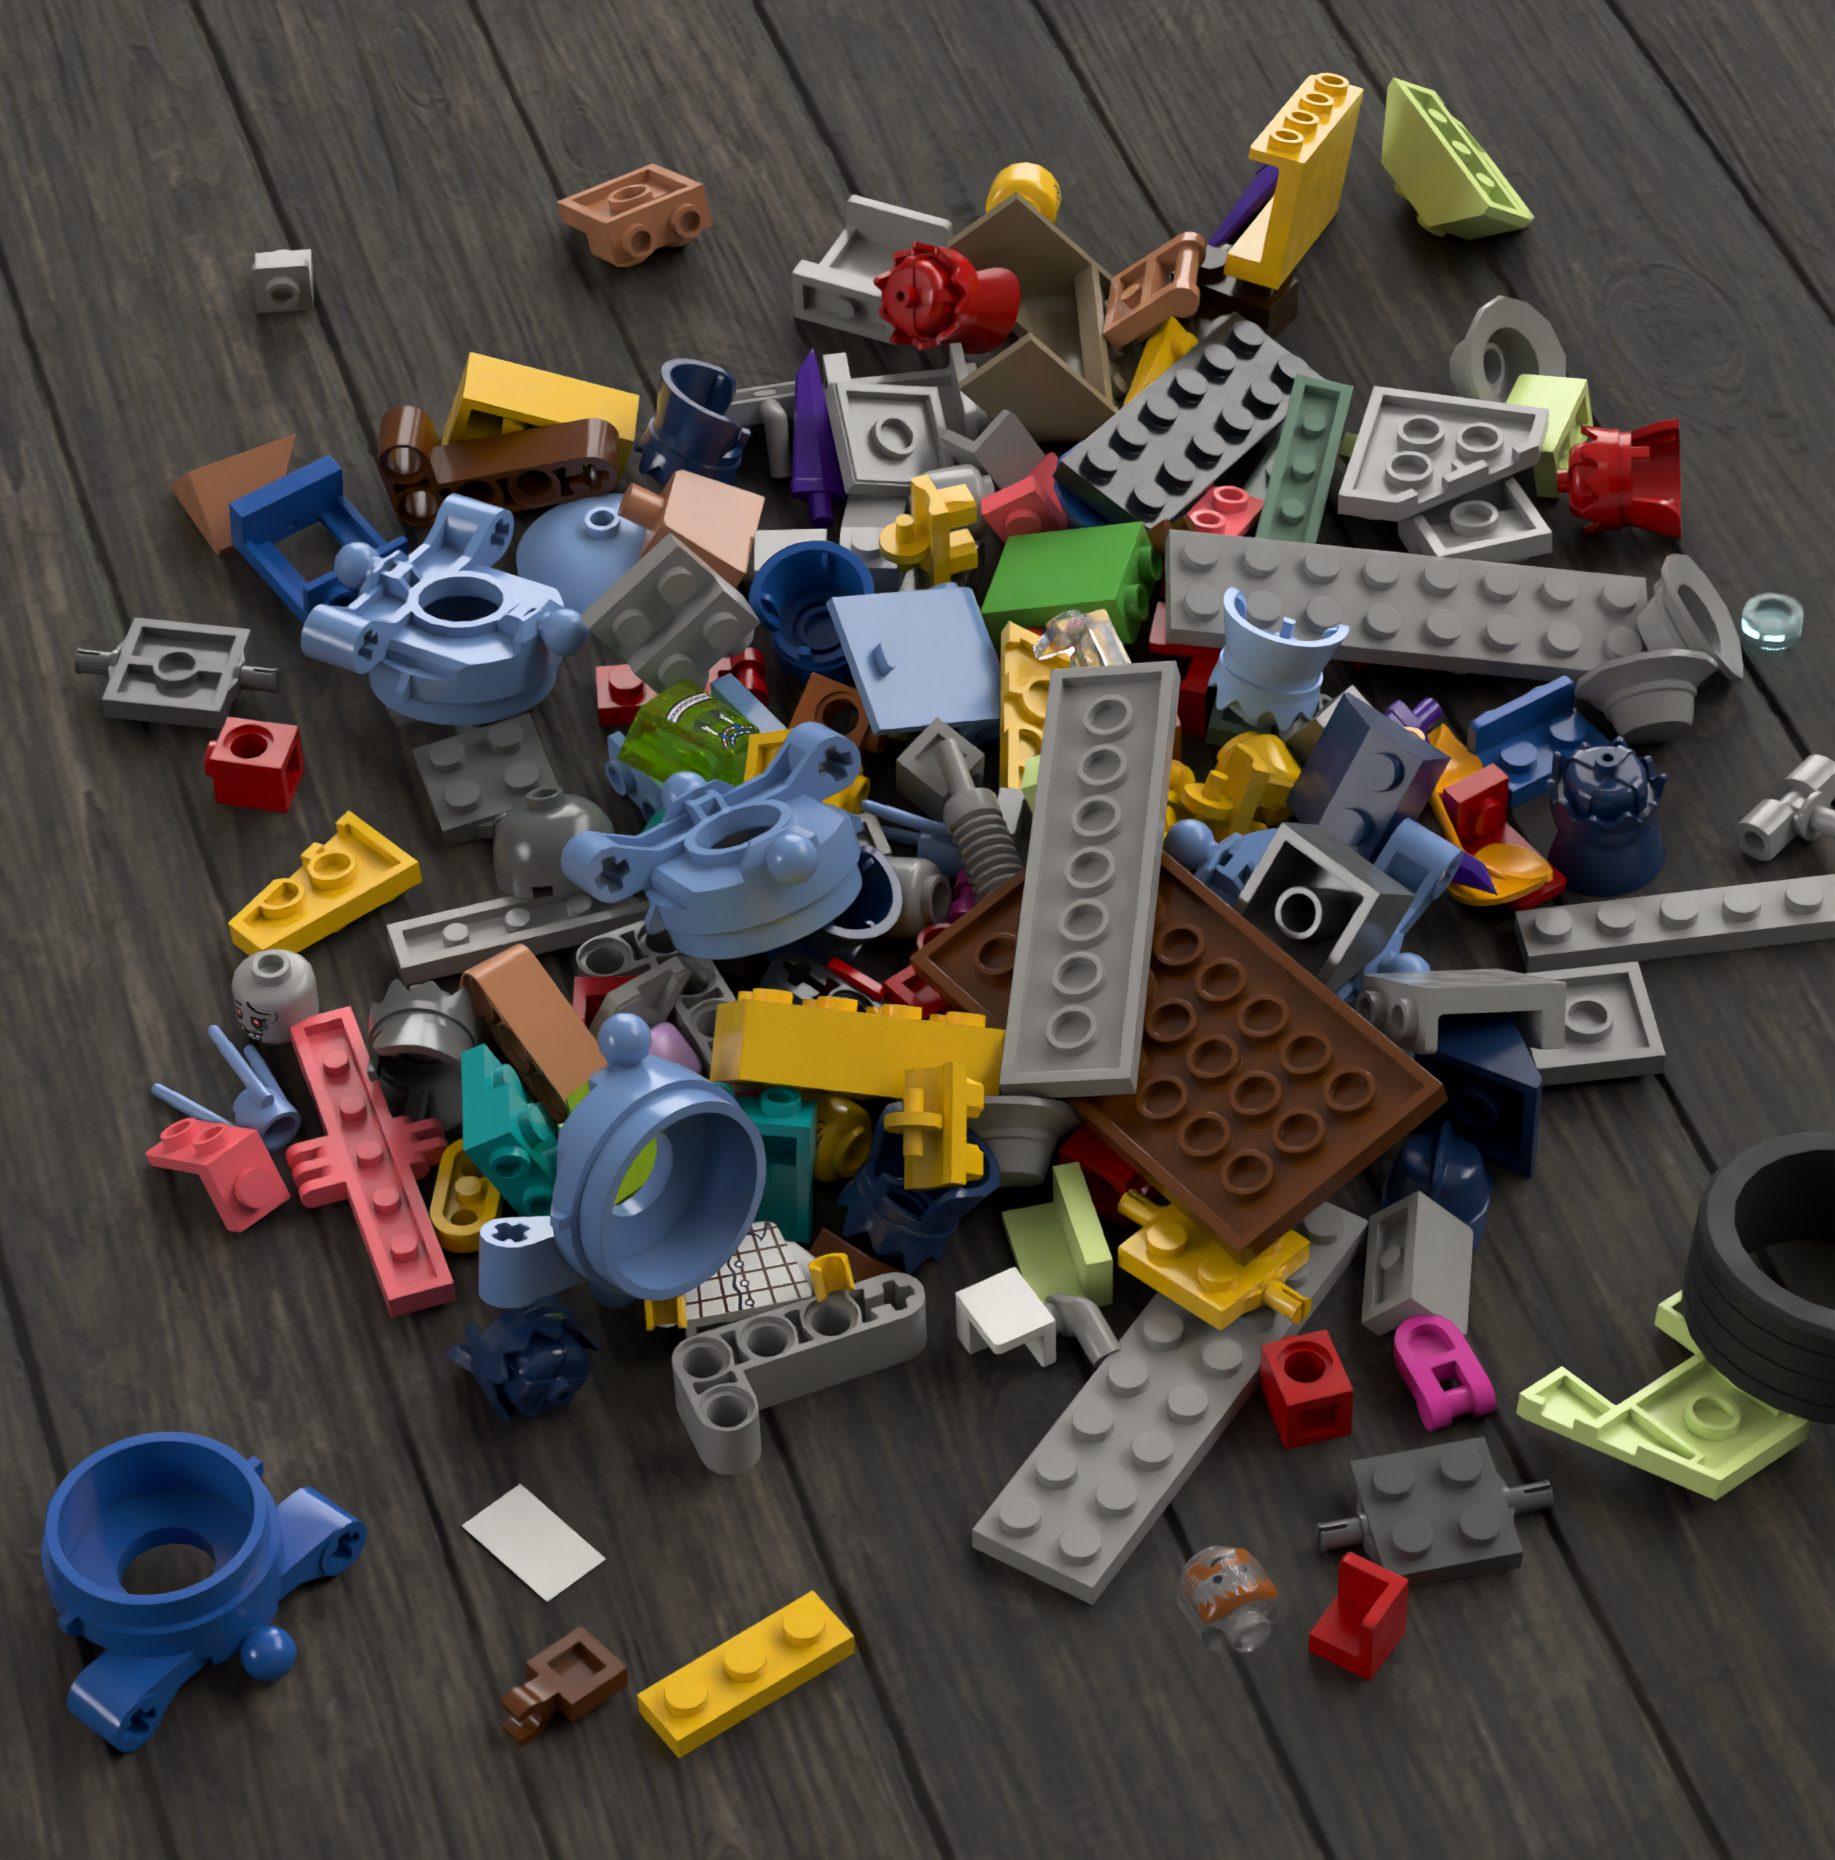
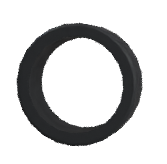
(1733, 1311)

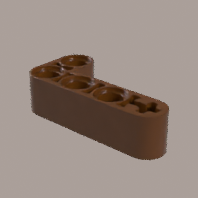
(504, 470)

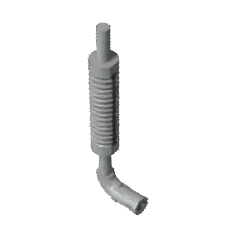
(976, 827)

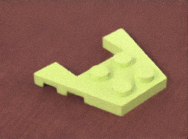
(1680, 1427)

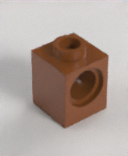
(827, 697)

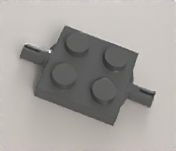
(177, 672)
(482, 776)
(1435, 1513)

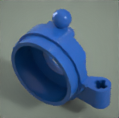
(197, 1495)

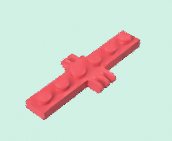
(370, 1163)

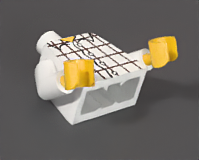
(756, 1279)

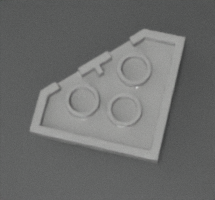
(1434, 448)

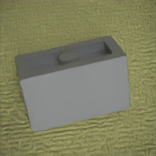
(1416, 1265)

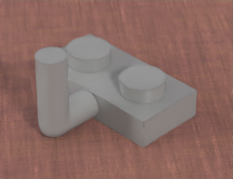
(774, 408)

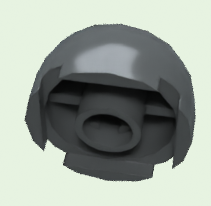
(533, 838)

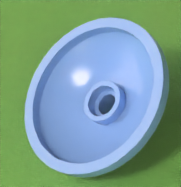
(580, 549)

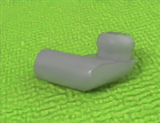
(1083, 1320)

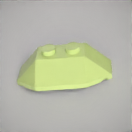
(1445, 168)

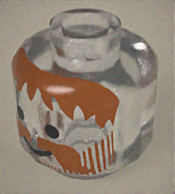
(1227, 1597)

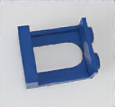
(290, 506)

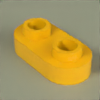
(462, 1201)

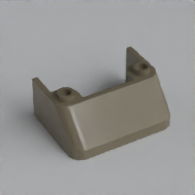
(1062, 369)

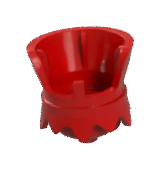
(941, 300)
(1626, 479)

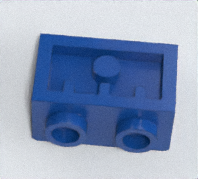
(1528, 733)

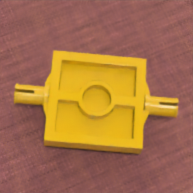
(1200, 1275)

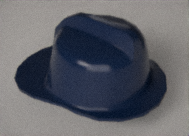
(1446, 1171)

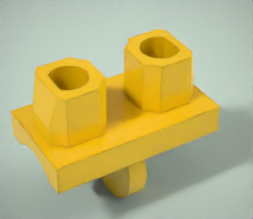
(926, 535)
(1232, 797)
(935, 1127)

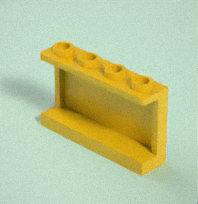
(1312, 150)

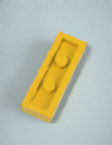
(745, 1674)

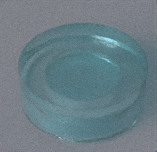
(1772, 621)

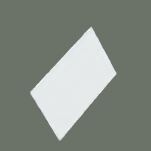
(533, 1542)

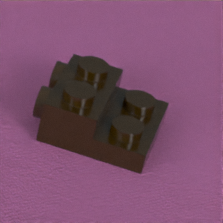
(1224, 295)

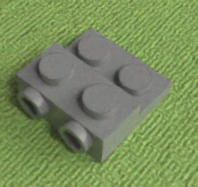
(1482, 525)
(672, 617)

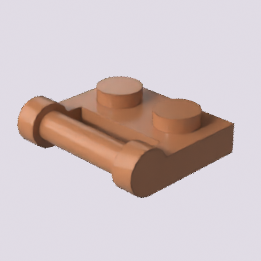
(1142, 296)

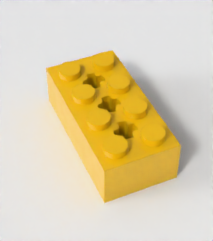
(848, 1053)

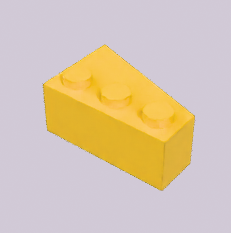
(511, 397)

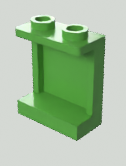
(1070, 571)

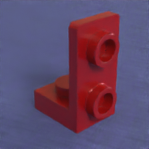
(1479, 818)

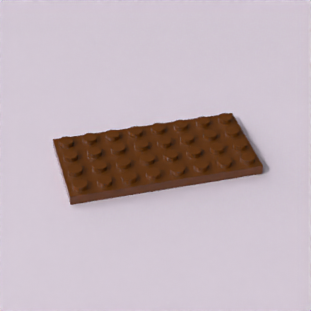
(1249, 1073)

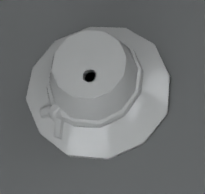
(1500, 346)
(1690, 617)
(1647, 692)
(1023, 1135)

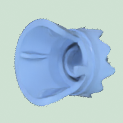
(1270, 673)

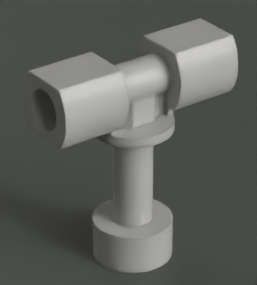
(1801, 812)

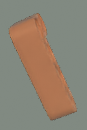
(533, 1026)

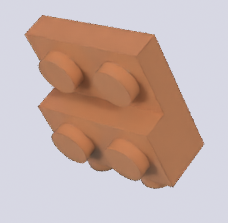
(638, 214)

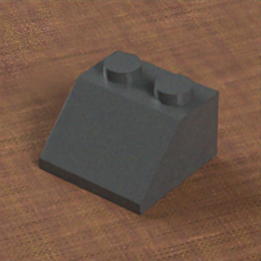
(1322, 903)

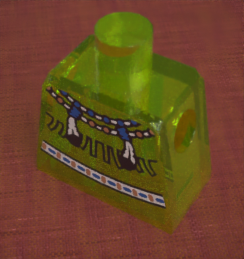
(689, 733)

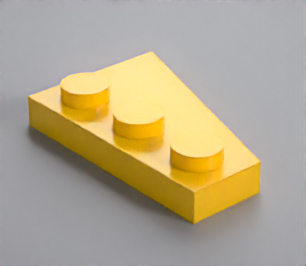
(1022, 701)
(330, 890)

